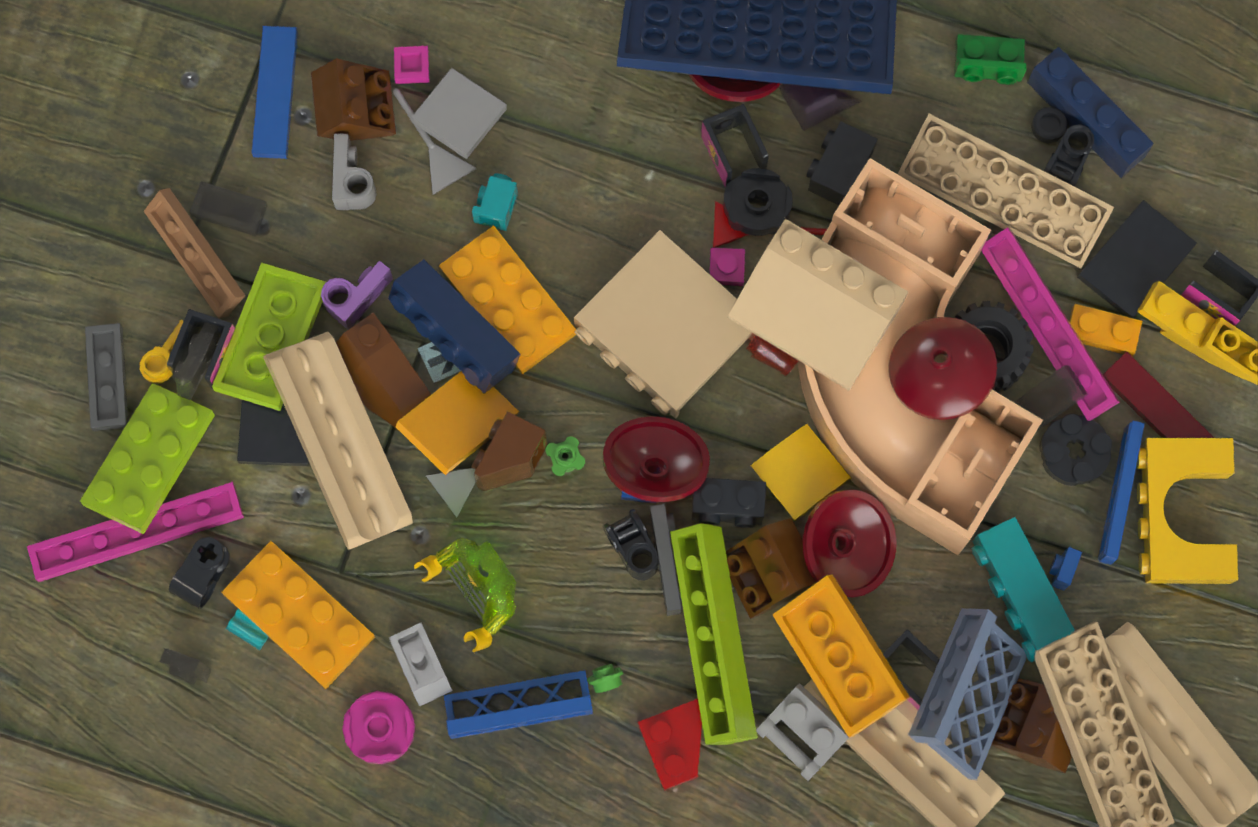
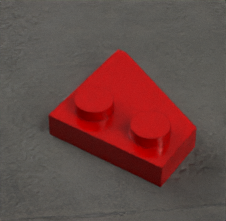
(674, 743)

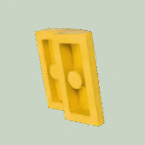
(800, 471)

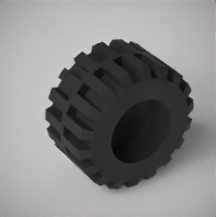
(1009, 332)

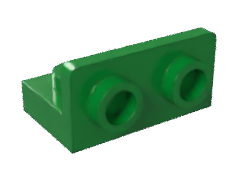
(990, 59)

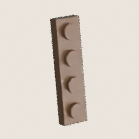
(194, 253)

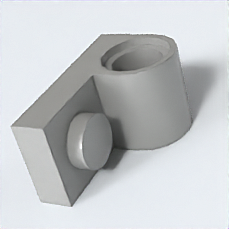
(346, 177)
(420, 664)

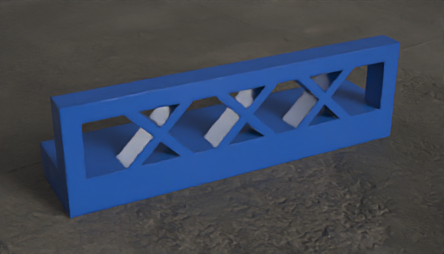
(521, 716)

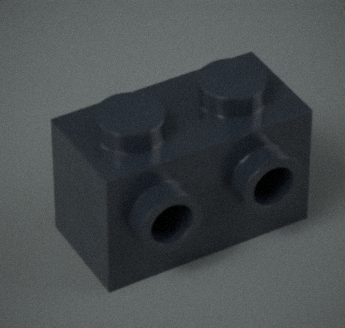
(842, 162)
(729, 502)

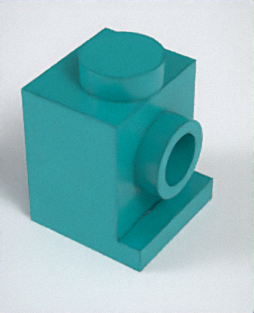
(496, 202)

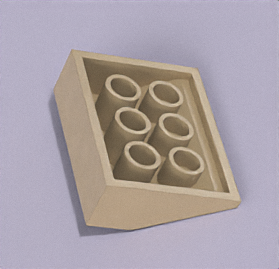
(817, 304)

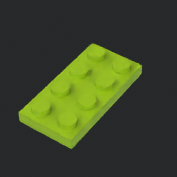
(275, 316)
(147, 458)

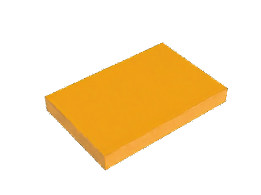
(454, 421)

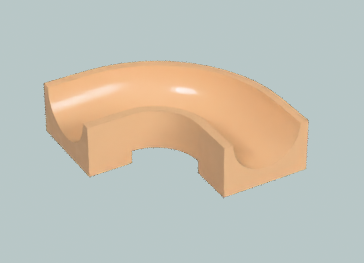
(919, 468)

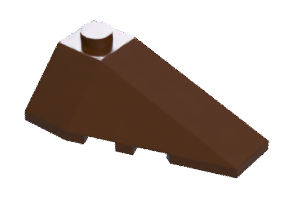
(381, 371)

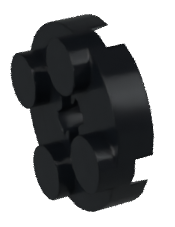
(754, 220)
(1094, 443)

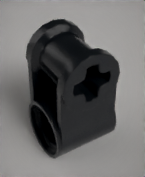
(1068, 162)
(629, 540)
(198, 575)

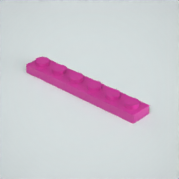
(1047, 320)
(114, 539)

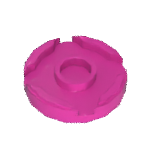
(379, 727)

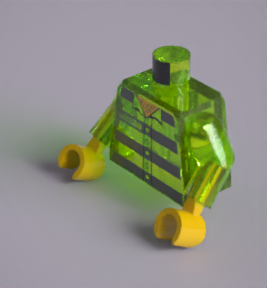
(481, 580)

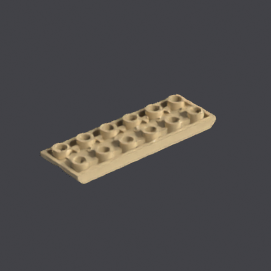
(1005, 190)
(339, 440)
(1102, 731)
(1179, 736)
(920, 772)

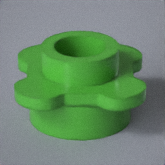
(561, 465)
(605, 678)

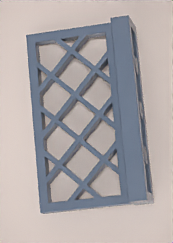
(953, 682)

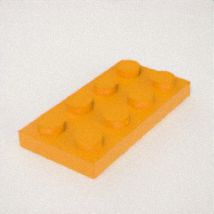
(508, 297)
(298, 614)
(841, 656)

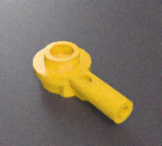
(154, 362)

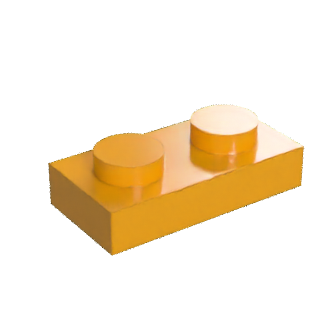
(1105, 329)

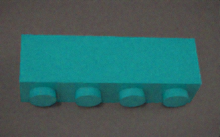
(1022, 586)

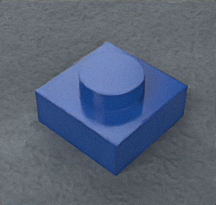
(1064, 567)

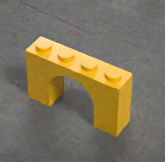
(1165, 555)

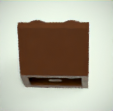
(352, 101)
(511, 454)
(769, 567)
(1032, 728)

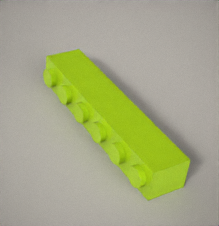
(713, 635)

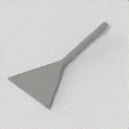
(444, 166)
(454, 487)

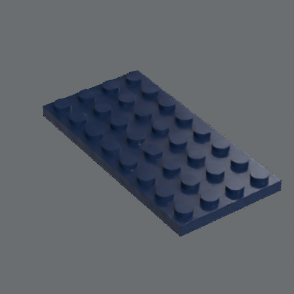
(765, 40)

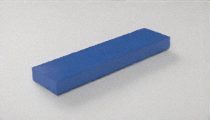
(274, 92)
(1121, 492)

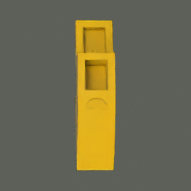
(1200, 333)

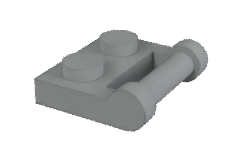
(811, 723)

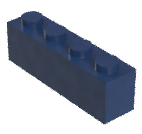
(1083, 103)
(453, 326)

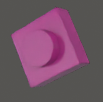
(411, 64)
(727, 266)

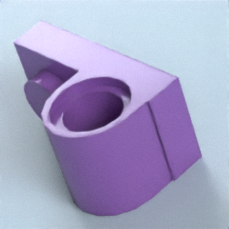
(360, 298)

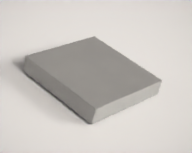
(459, 113)

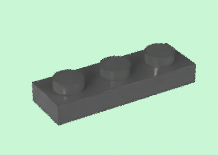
(106, 377)
(662, 525)

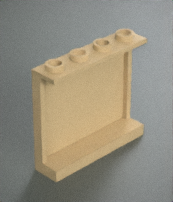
(663, 324)

